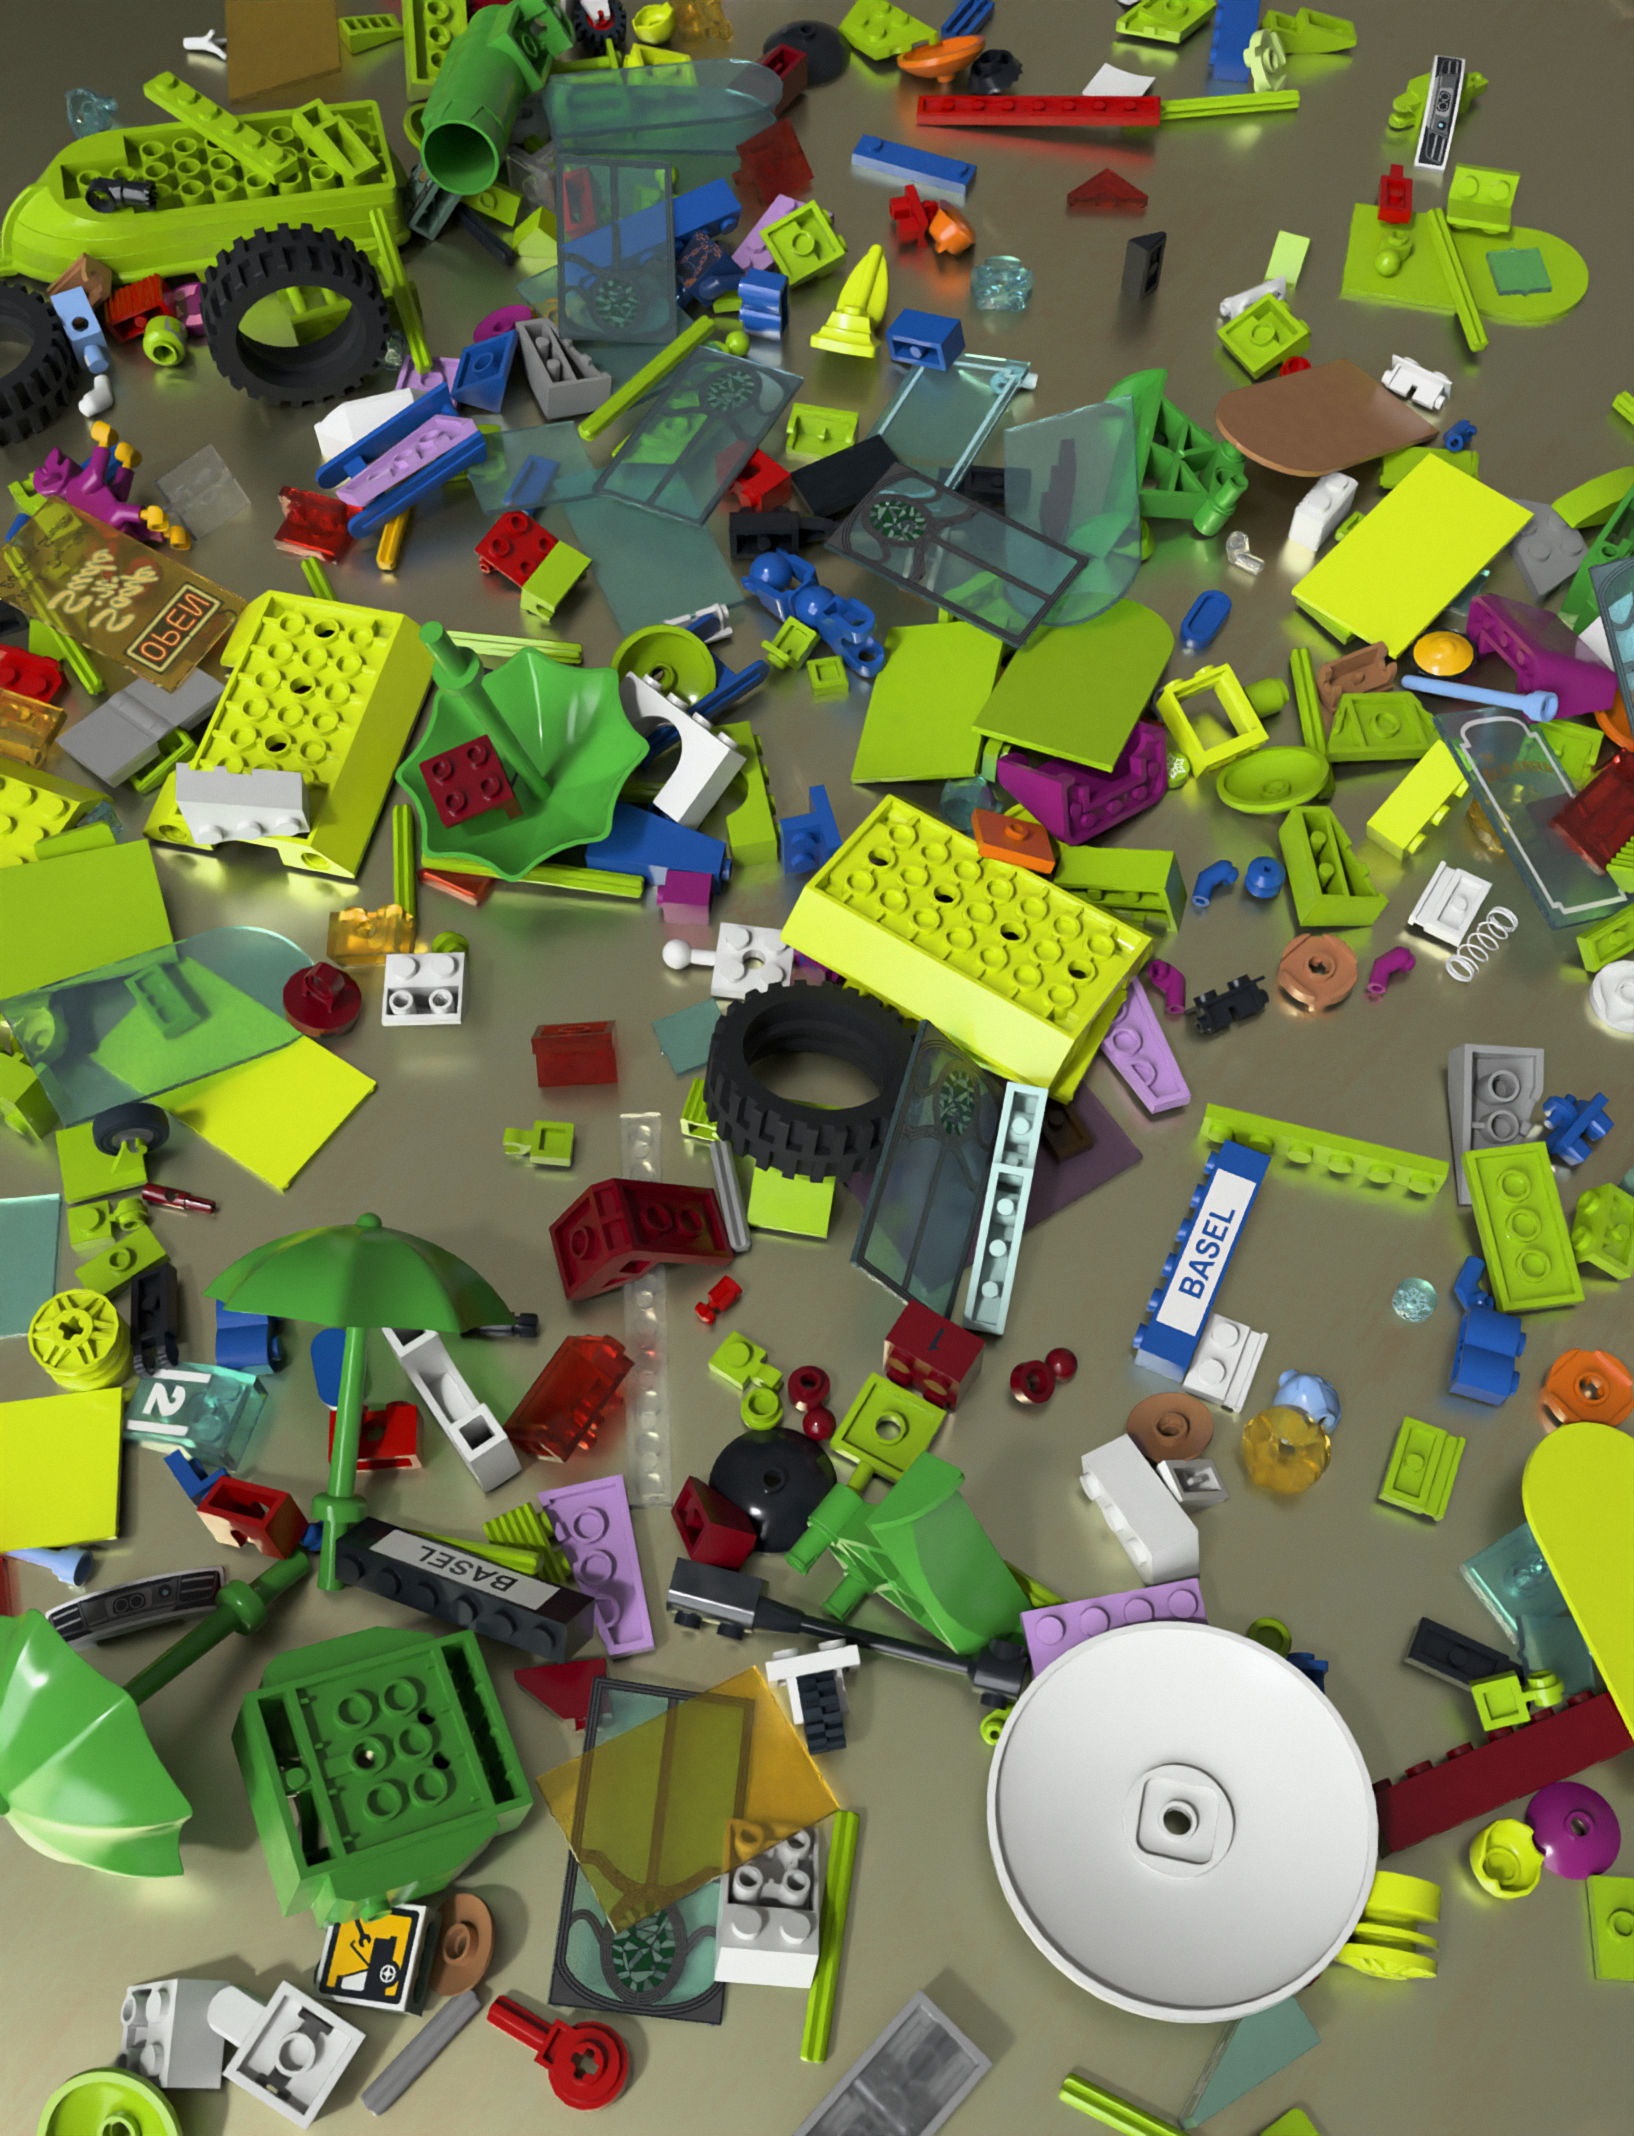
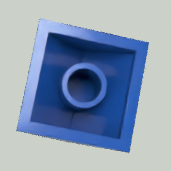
(485, 372)

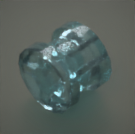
(396, 349)

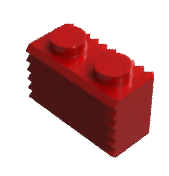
(132, 308)

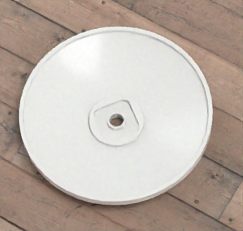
(1273, 1804)

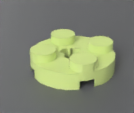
(1265, 59)

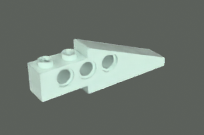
(1005, 1208)

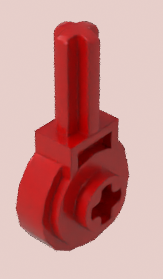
(562, 2051)

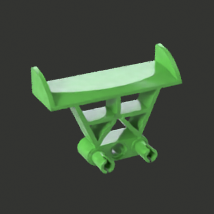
(1189, 450)
(918, 1554)

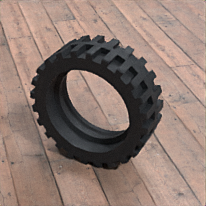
(283, 261)
(48, 372)
(793, 1135)

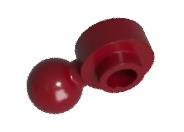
(1058, 1365)
(818, 1421)

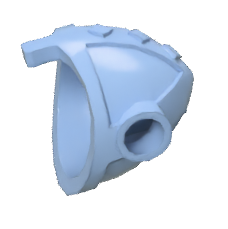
(1312, 1395)

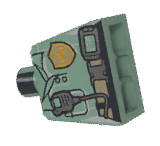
(426, 203)

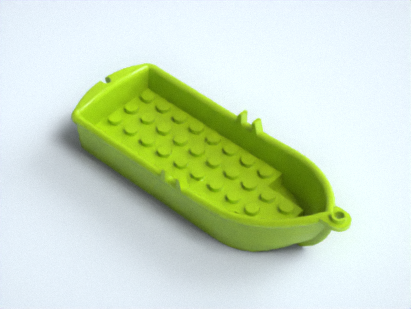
(201, 199)

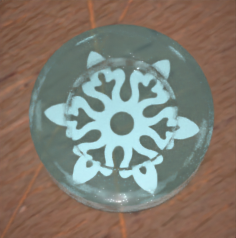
(1414, 1299)

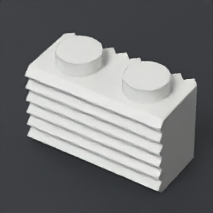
(1322, 510)

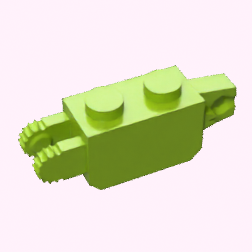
(1412, 104)

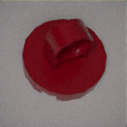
(321, 1000)

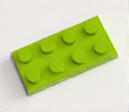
(1522, 1227)

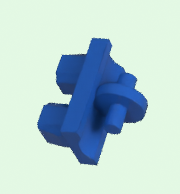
(1569, 1120)

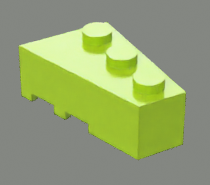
(1126, 881)
(23, 1096)

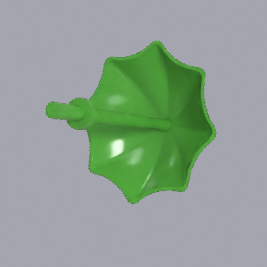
(551, 727)
(356, 1281)
(74, 1747)

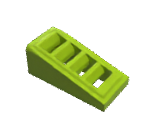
(368, 31)
(183, 749)

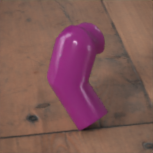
(1384, 965)
(1171, 983)

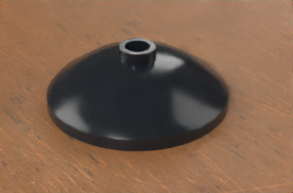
(825, 47)
(780, 1511)

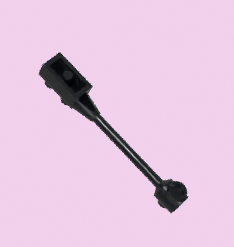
(762, 532)
(741, 1605)

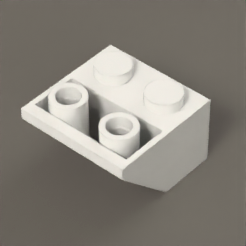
(426, 989)
(170, 2035)

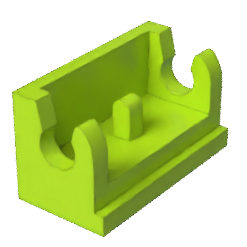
(820, 430)
(553, 580)
(1574, 746)

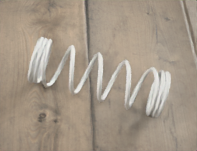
(1464, 963)

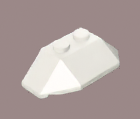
(360, 417)

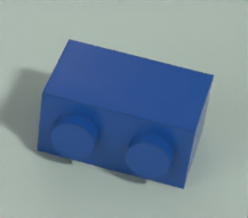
(925, 339)

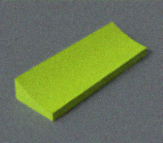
(427, 38)

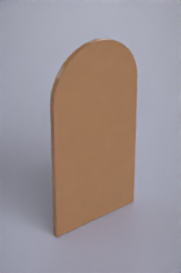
(1319, 420)

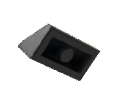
(1143, 264)

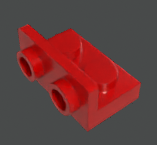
(32, 675)

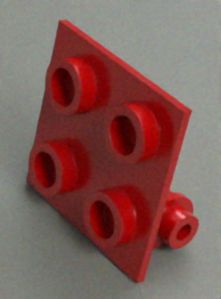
(515, 547)

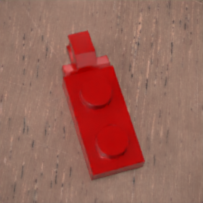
(1395, 197)

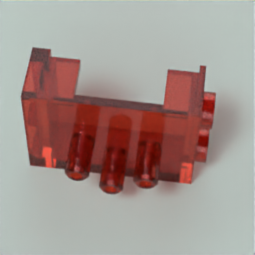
(569, 1398)

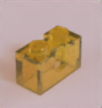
(350, 931)

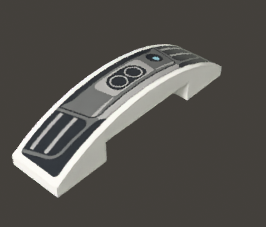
(1439, 114)
(137, 1605)

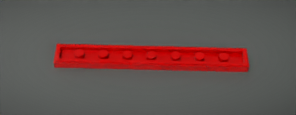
(1039, 110)

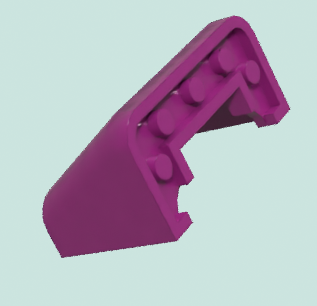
(1542, 654)
(1083, 800)

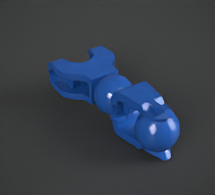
(817, 607)

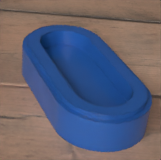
(1205, 619)
(327, 1361)

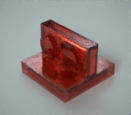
(772, 162)
(314, 525)
(575, 1053)

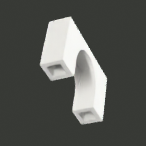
(706, 759)
(462, 1418)

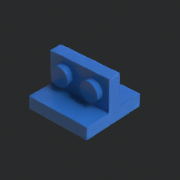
(809, 838)

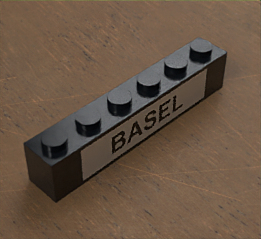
(465, 1589)

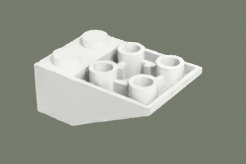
(771, 1916)

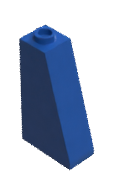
(652, 845)

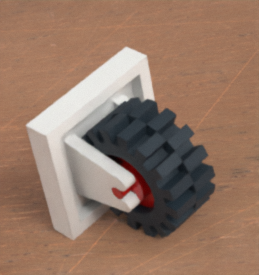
(596, 22)
(816, 1690)

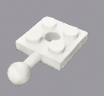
(734, 946)

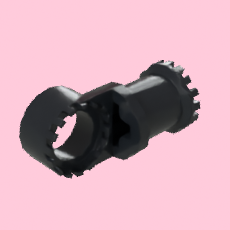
(121, 194)

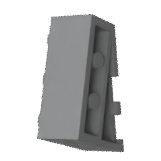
(557, 372)

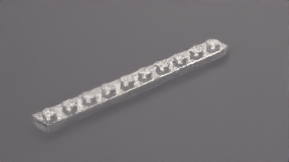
(646, 1339)

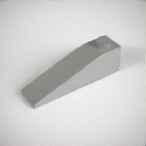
(1491, 1098)

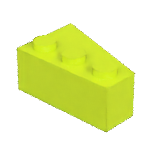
(1419, 804)

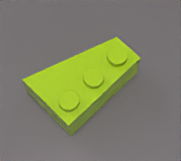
(1324, 872)

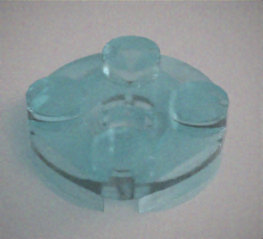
(997, 297)

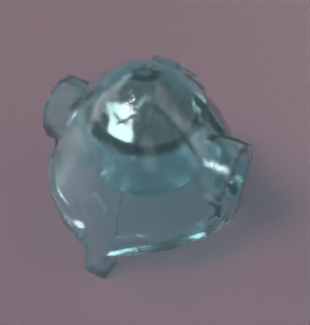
(94, 107)
(962, 797)

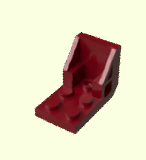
(631, 1225)

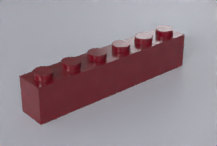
(1499, 1771)

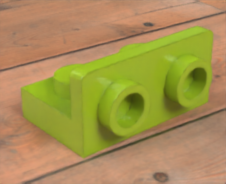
(1605, 1230)

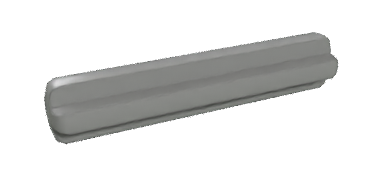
(730, 1196)
(420, 2052)

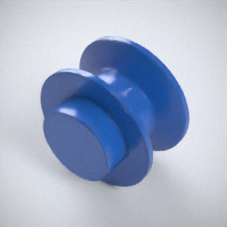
(1265, 877)

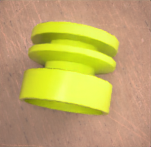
(82, 1341)
(1388, 1929)

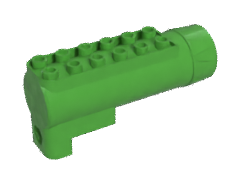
(482, 89)

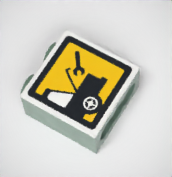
(380, 1962)

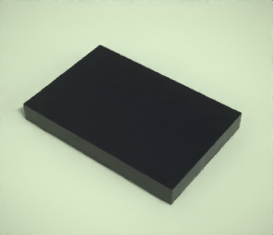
(843, 476)

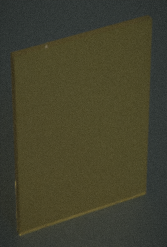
(685, 1798)

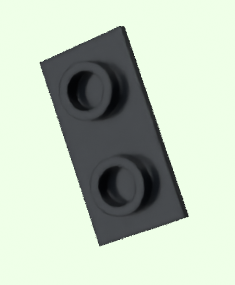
(1242, 996)

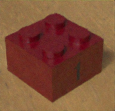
(932, 1356)

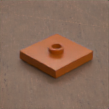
(1012, 841)

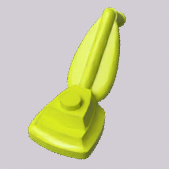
(858, 309)

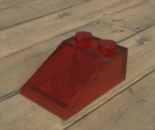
(1600, 813)

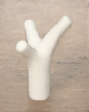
(206, 43)

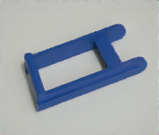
(384, 437)
(729, 690)

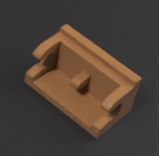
(89, 274)
(1355, 673)

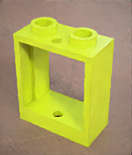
(1236, 704)

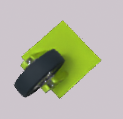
(110, 1150)

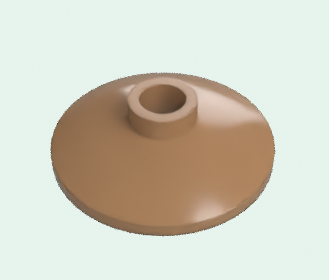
(1166, 1415)
(463, 1945)

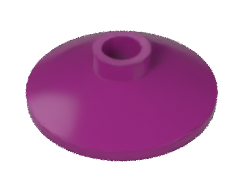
(501, 322)
(1563, 1850)

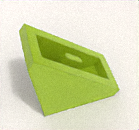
(536, 235)
(1288, 258)

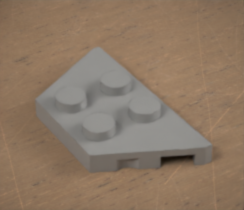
(1546, 550)

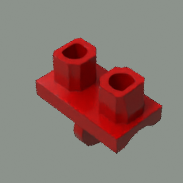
(912, 216)

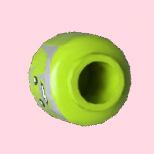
(165, 340)

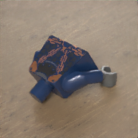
(705, 271)

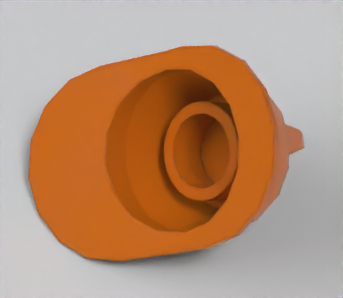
(951, 230)

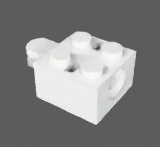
(284, 2047)

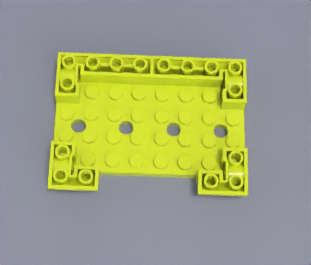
(338, 734)
(949, 959)

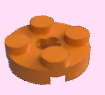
(1602, 1370)

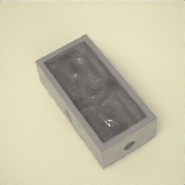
(903, 2080)

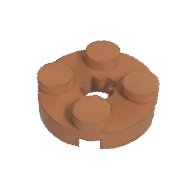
(1315, 989)

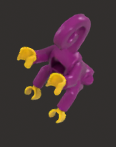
(107, 502)

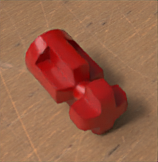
(720, 1298)

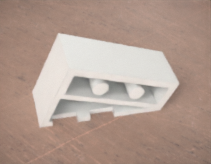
(241, 806)
(1141, 1513)

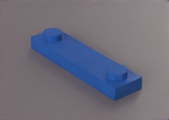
(914, 164)

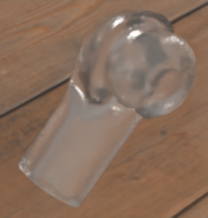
(1239, 554)

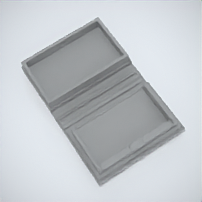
(126, 728)

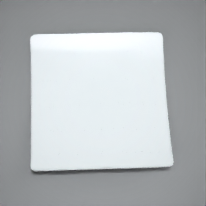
(1115, 82)

